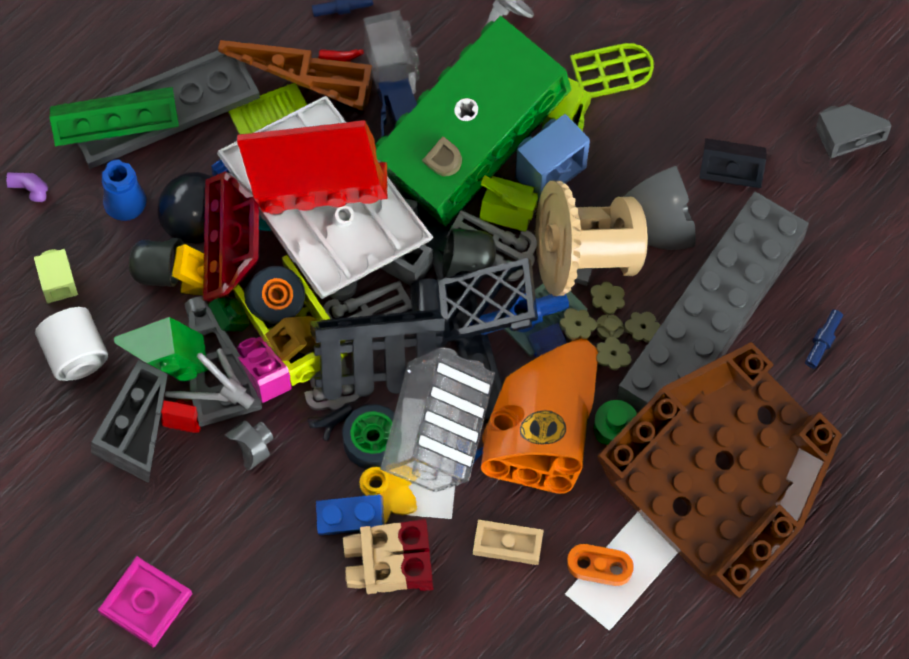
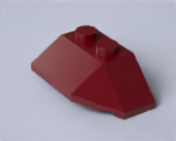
(229, 235)

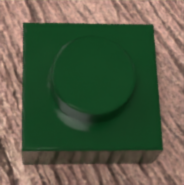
(229, 314)

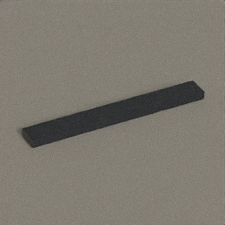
(472, 347)

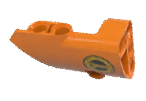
(542, 420)

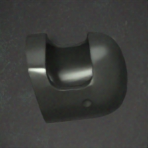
(470, 251)
(151, 262)

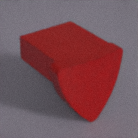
(180, 415)

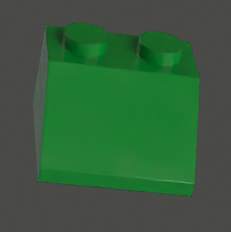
(167, 347)

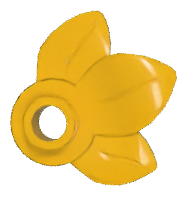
(395, 491)

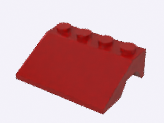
(313, 167)

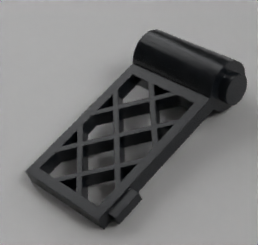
(434, 294)

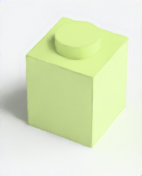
(55, 275)

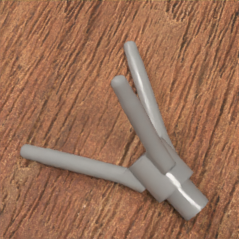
(232, 387)

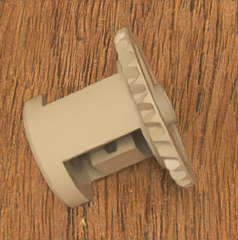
(586, 237)

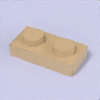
(508, 542)

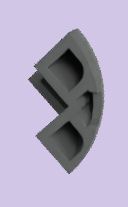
(666, 210)

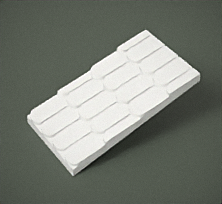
(336, 242)

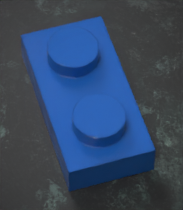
(349, 514)

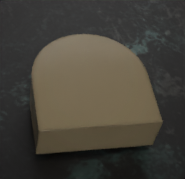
(443, 158)

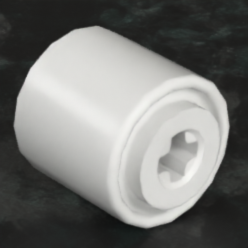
(71, 344)

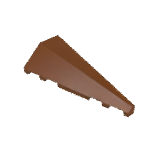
(335, 79)

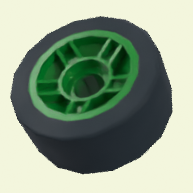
(363, 423)

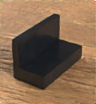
(733, 163)

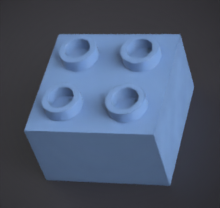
(552, 154)

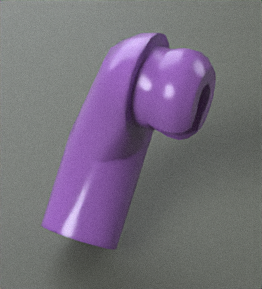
(29, 181)

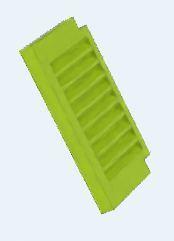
(267, 109)

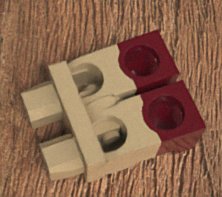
(393, 557)

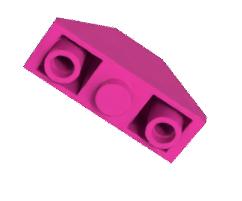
(263, 368)

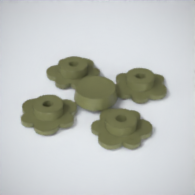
(609, 326)

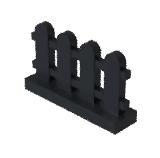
(360, 332)

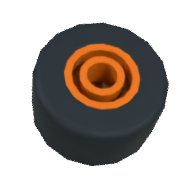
(264, 300)

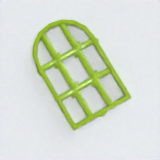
(600, 65)

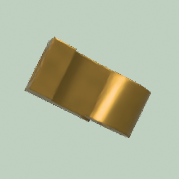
(292, 336)

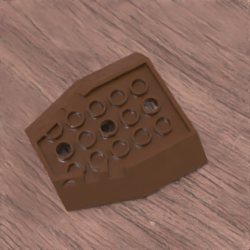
(733, 515)

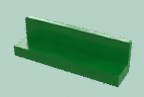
(113, 116)

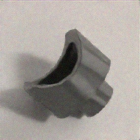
(252, 442)

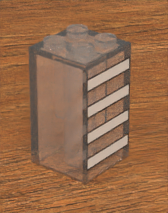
(438, 420)

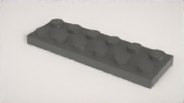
(200, 93)

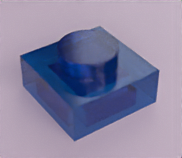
(546, 339)

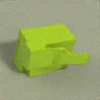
(573, 104)
(508, 203)

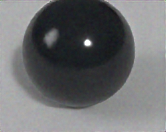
(183, 207)

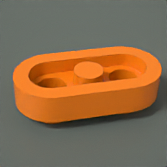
(600, 562)

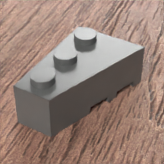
(132, 423)

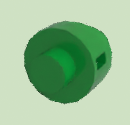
(611, 419)

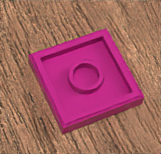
(145, 601)

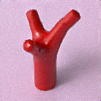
(344, 56)

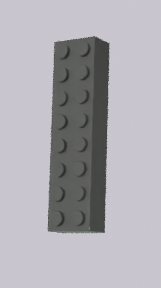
(717, 299)

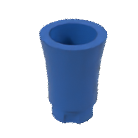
(122, 193)

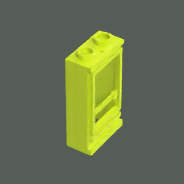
(309, 365)

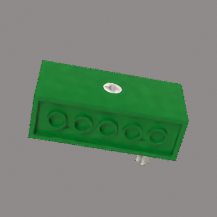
(483, 108)

